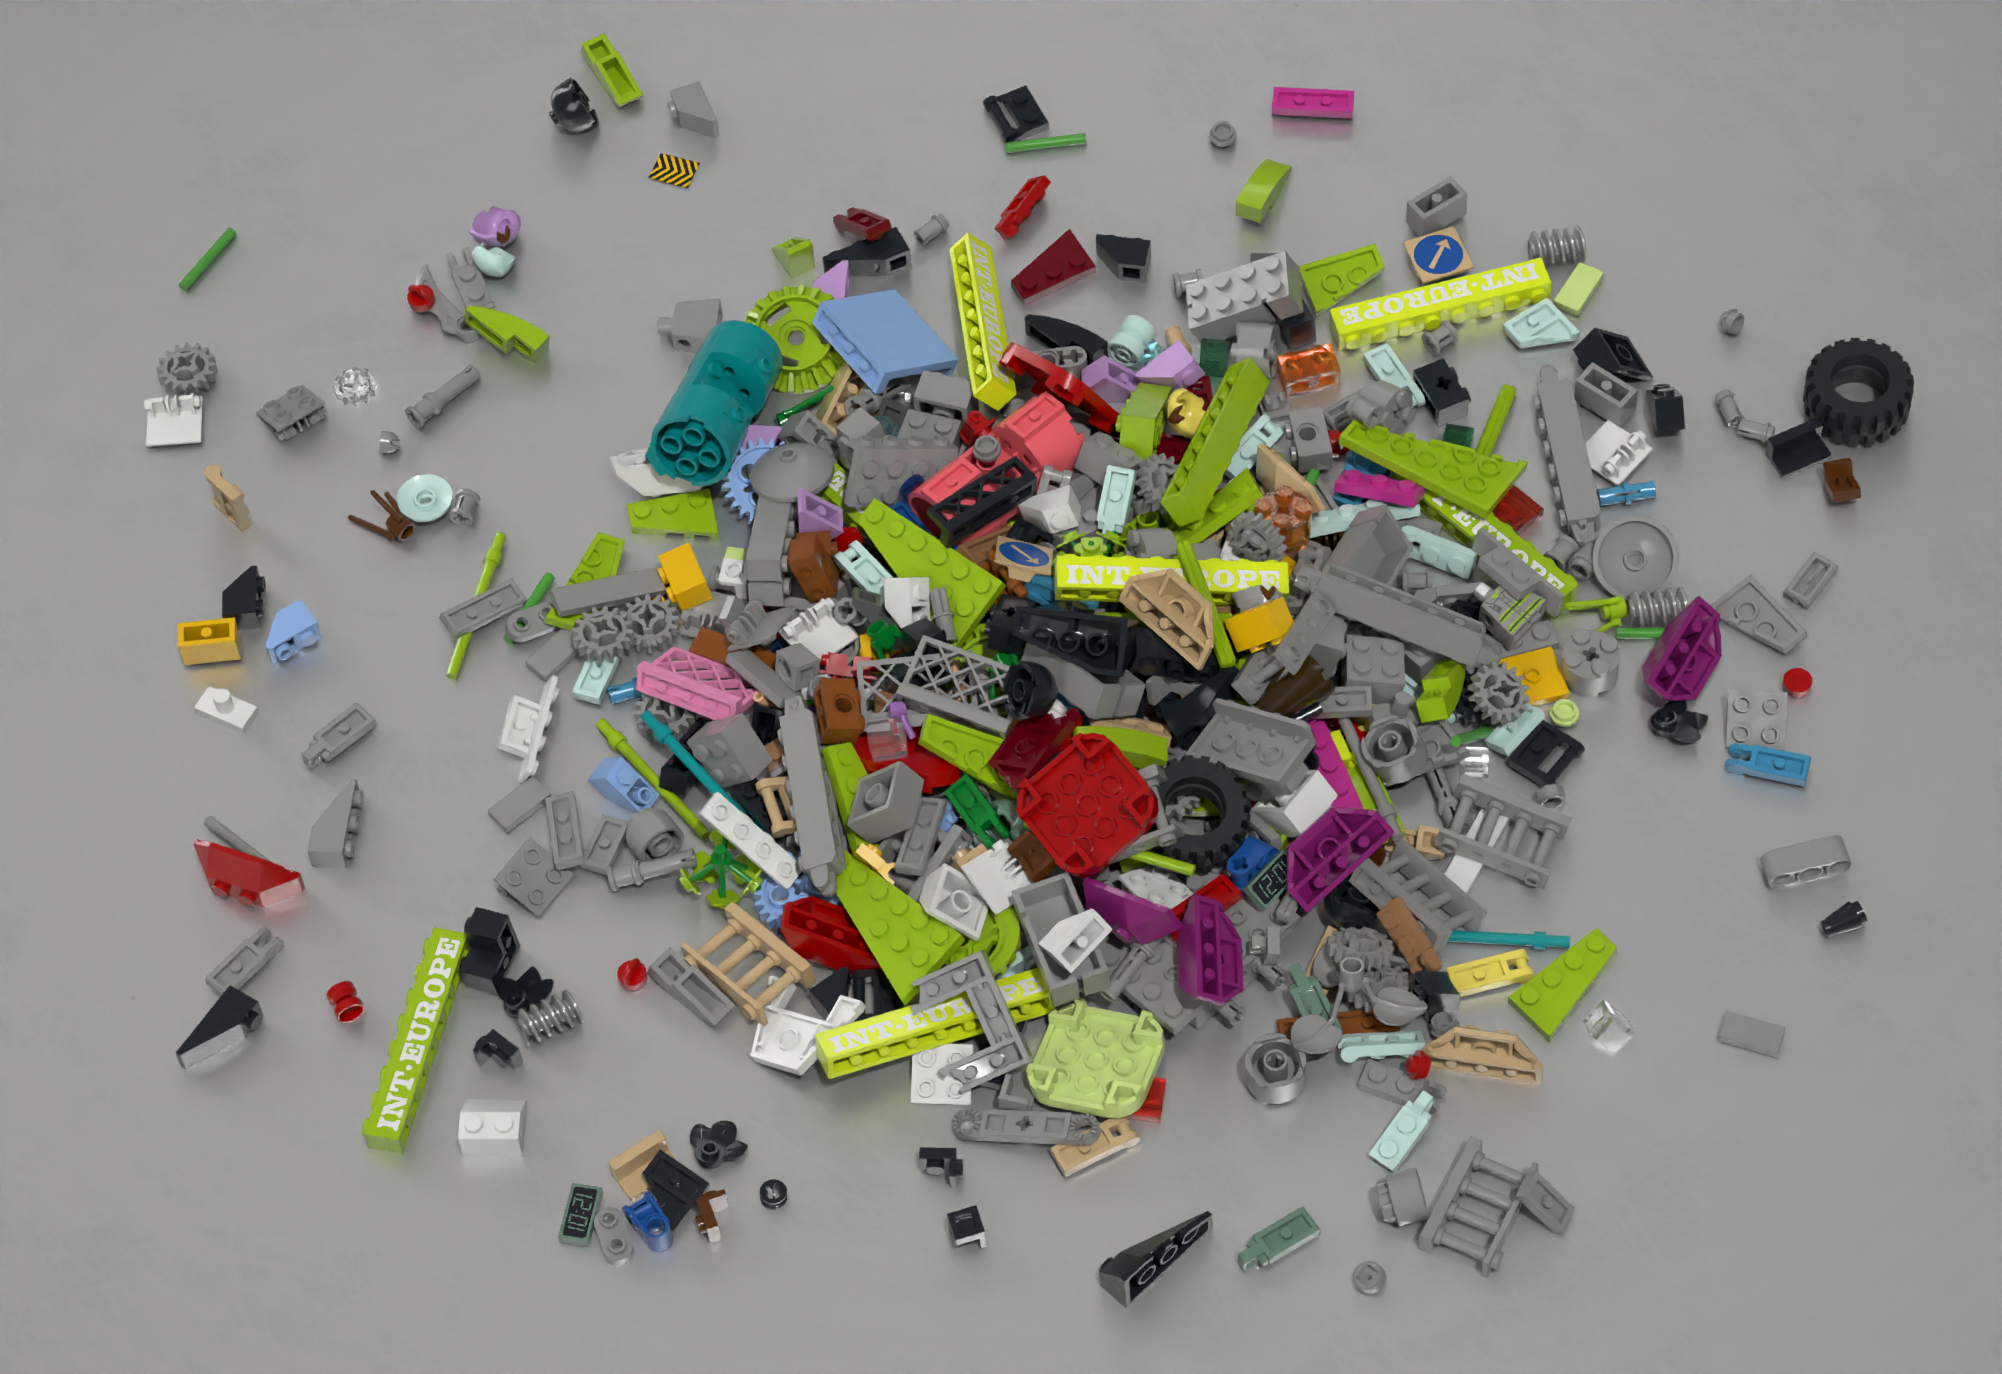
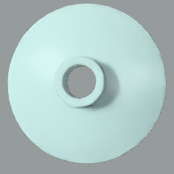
(424, 489)

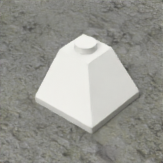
(954, 901)

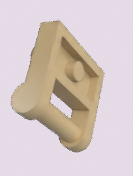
(228, 498)
(766, 787)

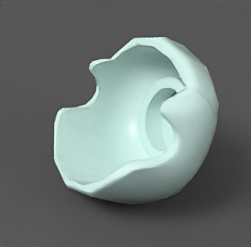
(494, 261)

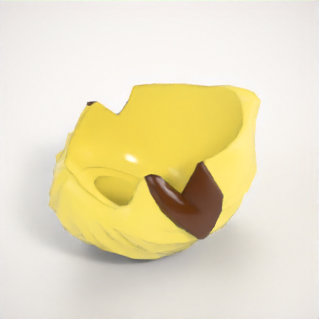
(1184, 412)

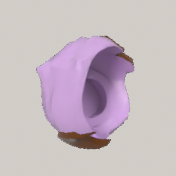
(496, 227)

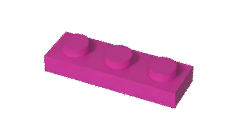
(1313, 102)
(1379, 488)

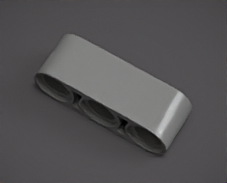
(1805, 861)

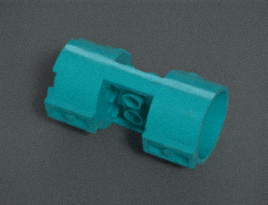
(715, 403)

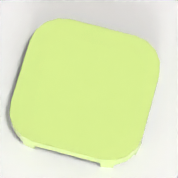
(1096, 1060)

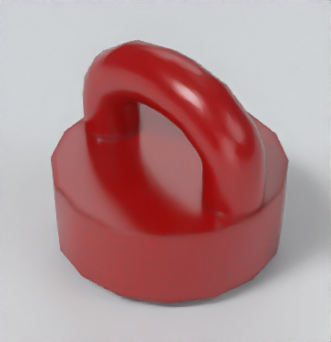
(420, 298)
(1334, 439)
(632, 975)

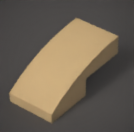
(1422, 841)

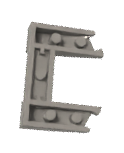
(978, 979)

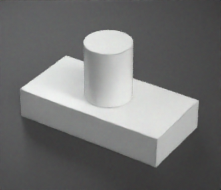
(226, 709)

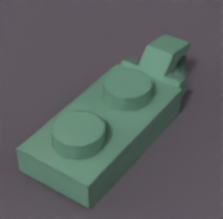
(1309, 995)
(1279, 1239)

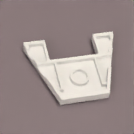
(790, 1037)

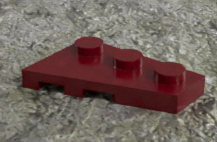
(1053, 269)

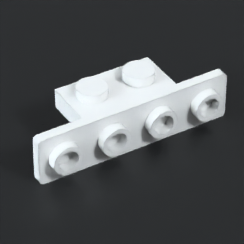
(525, 727)
(751, 840)

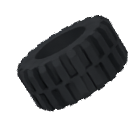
(1866, 364)
(1229, 797)

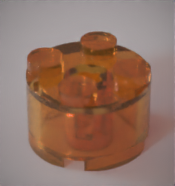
(1289, 512)

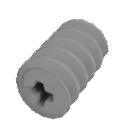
(1557, 244)
(1656, 605)
(548, 1016)

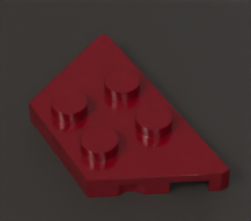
(1031, 747)

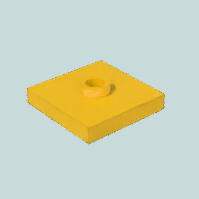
(1541, 675)

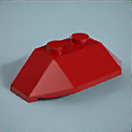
(246, 876)
(825, 935)

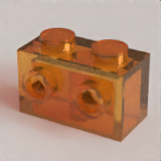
(1308, 370)

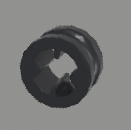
(773, 1204)

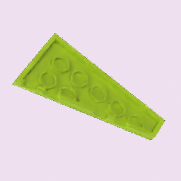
(1439, 466)
(918, 554)
(895, 927)

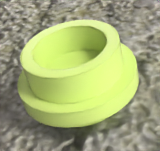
(1564, 713)

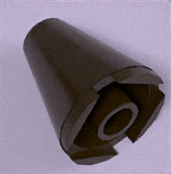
(1294, 693)

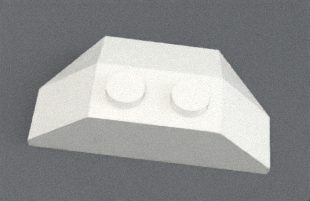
(640, 474)

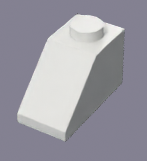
(1053, 510)
(1075, 938)

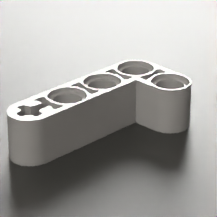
(1069, 358)

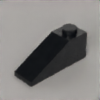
(222, 1026)

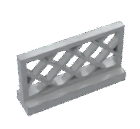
(947, 707)
(914, 716)

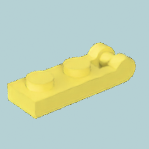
(1490, 972)

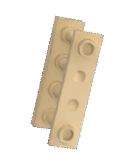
(757, 938)

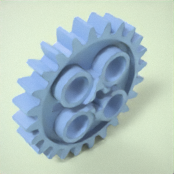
(736, 482)
(771, 891)

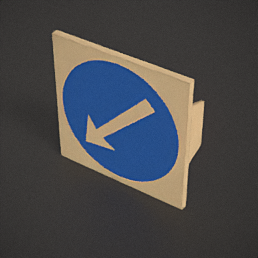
(1438, 255)
(1023, 558)

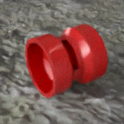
(344, 1000)

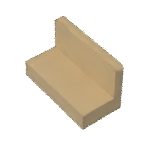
(629, 1165)

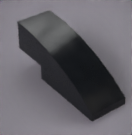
(1058, 333)
(674, 774)

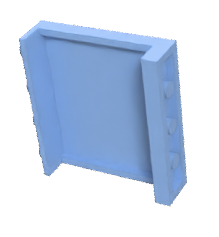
(882, 338)

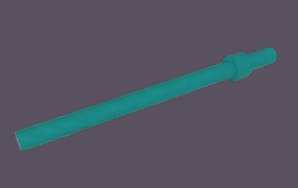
(665, 736)
(1538, 939)

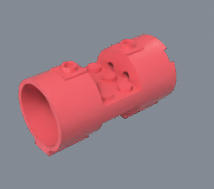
(1033, 433)

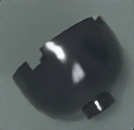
(571, 107)
(1029, 690)
(1350, 907)

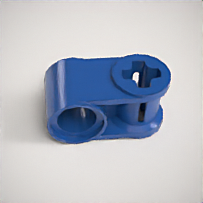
(1249, 860)
(648, 1218)

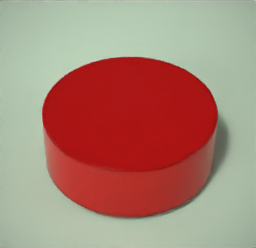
(850, 534)
(1797, 682)

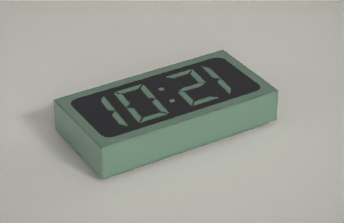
(1269, 881)
(580, 1214)

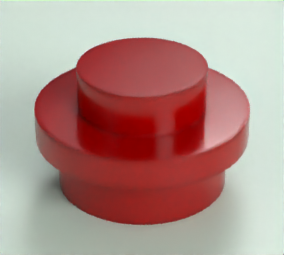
(1418, 1065)

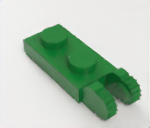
(975, 809)

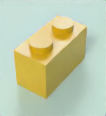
(685, 577)
(1260, 625)
(209, 641)

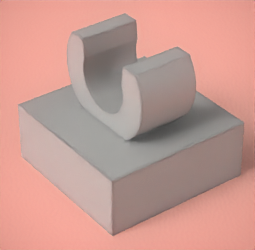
(1275, 407)
(1267, 945)

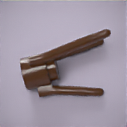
(398, 524)

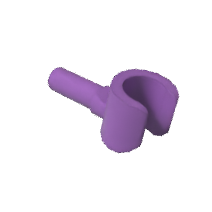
(899, 709)

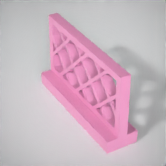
(686, 688)

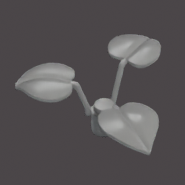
(1392, 1006)

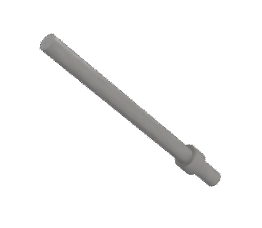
(1384, 808)

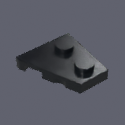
(673, 1187)

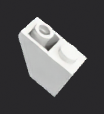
(907, 599)

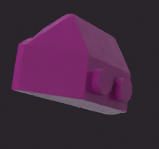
(1685, 653)
(1332, 851)
(1128, 914)
(1209, 953)

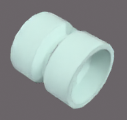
(1130, 341)

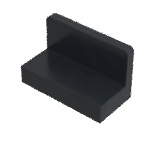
(1797, 448)

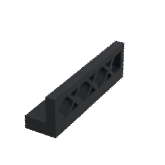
(988, 509)

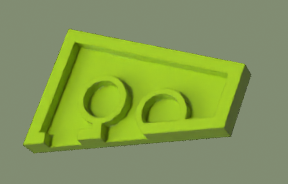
(1339, 276)
(680, 514)

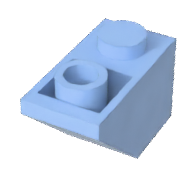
(291, 631)
(623, 784)

